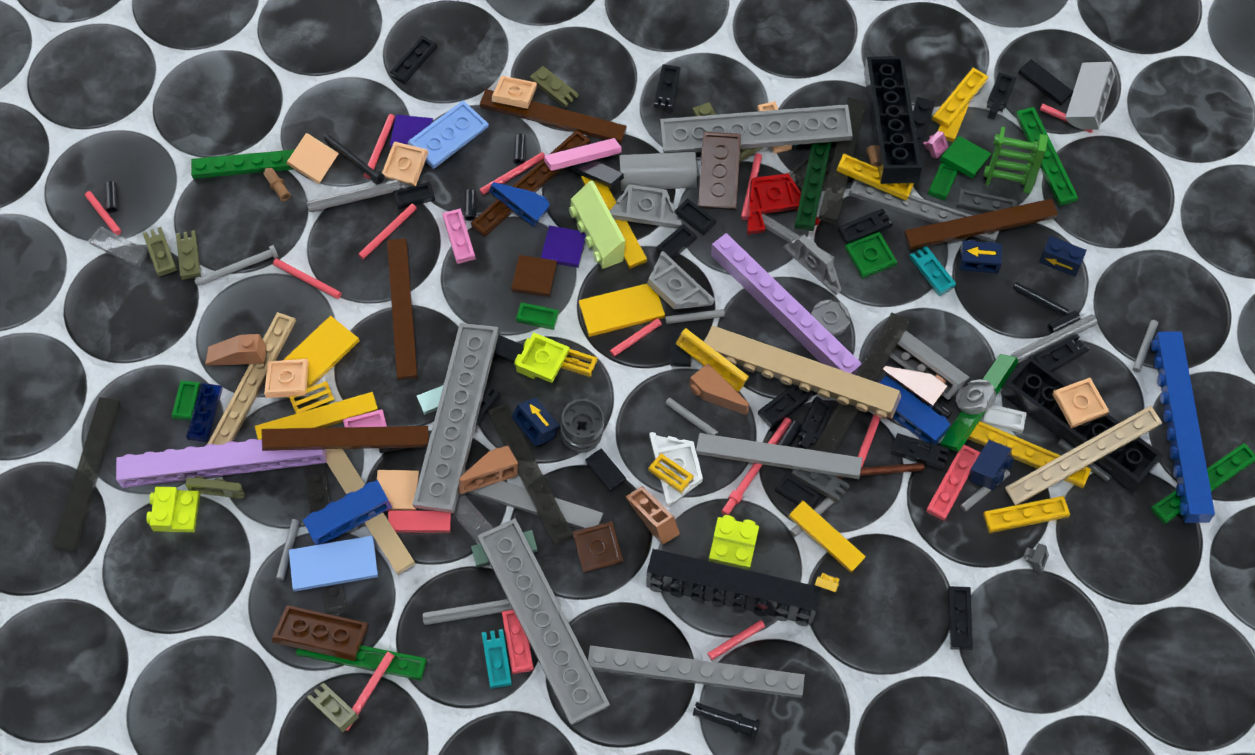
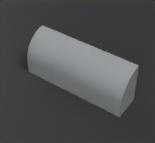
(1090, 95)
(659, 170)
(918, 357)

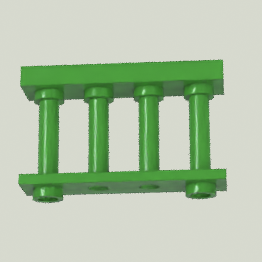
(1031, 168)

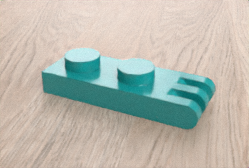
(932, 270)
(496, 660)

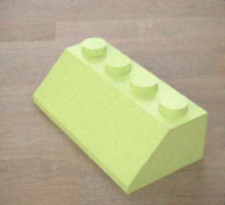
(599, 226)

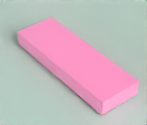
(458, 236)

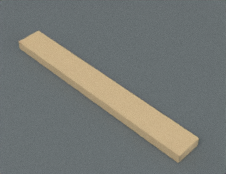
(252, 382)
(1083, 455)
(379, 525)

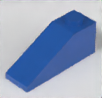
(524, 203)

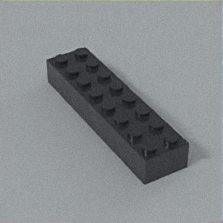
(892, 120)
(1032, 391)
(732, 587)

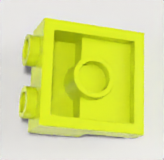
(541, 358)
(173, 510)
(734, 542)

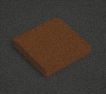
(534, 276)
(597, 547)

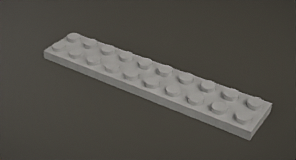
(760, 128)
(456, 418)
(543, 622)

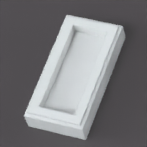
(1005, 418)

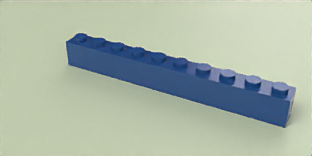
(1183, 428)

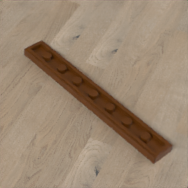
(559, 118)
(532, 181)
(980, 224)
(402, 309)
(344, 438)

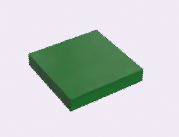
(965, 157)
(870, 255)

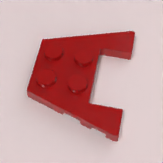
(771, 195)

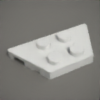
(683, 454)

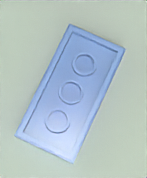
(449, 133)
(333, 563)

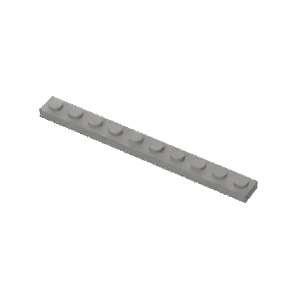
(696, 671)

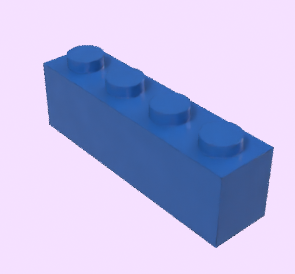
(918, 416)
(347, 513)

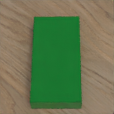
(942, 182)
(537, 316)
(186, 400)

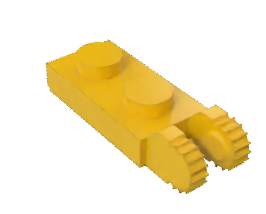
(827, 582)

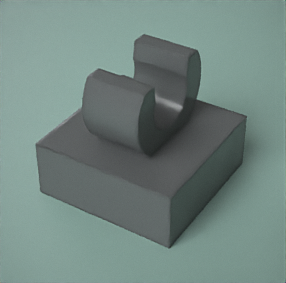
(1037, 557)

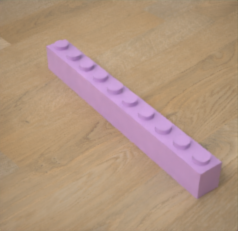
(782, 306)
(208, 462)

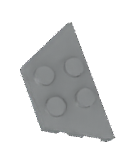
(646, 206)
(815, 261)
(677, 286)

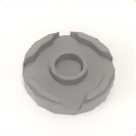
(832, 316)
(976, 397)

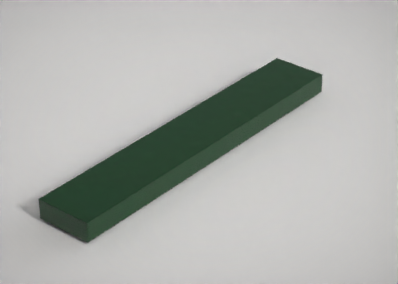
(813, 186)

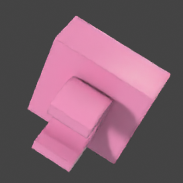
(936, 144)

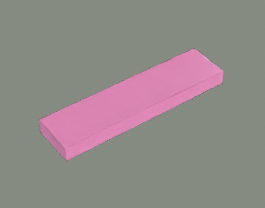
(582, 154)

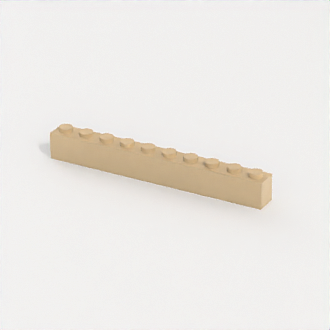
(805, 373)

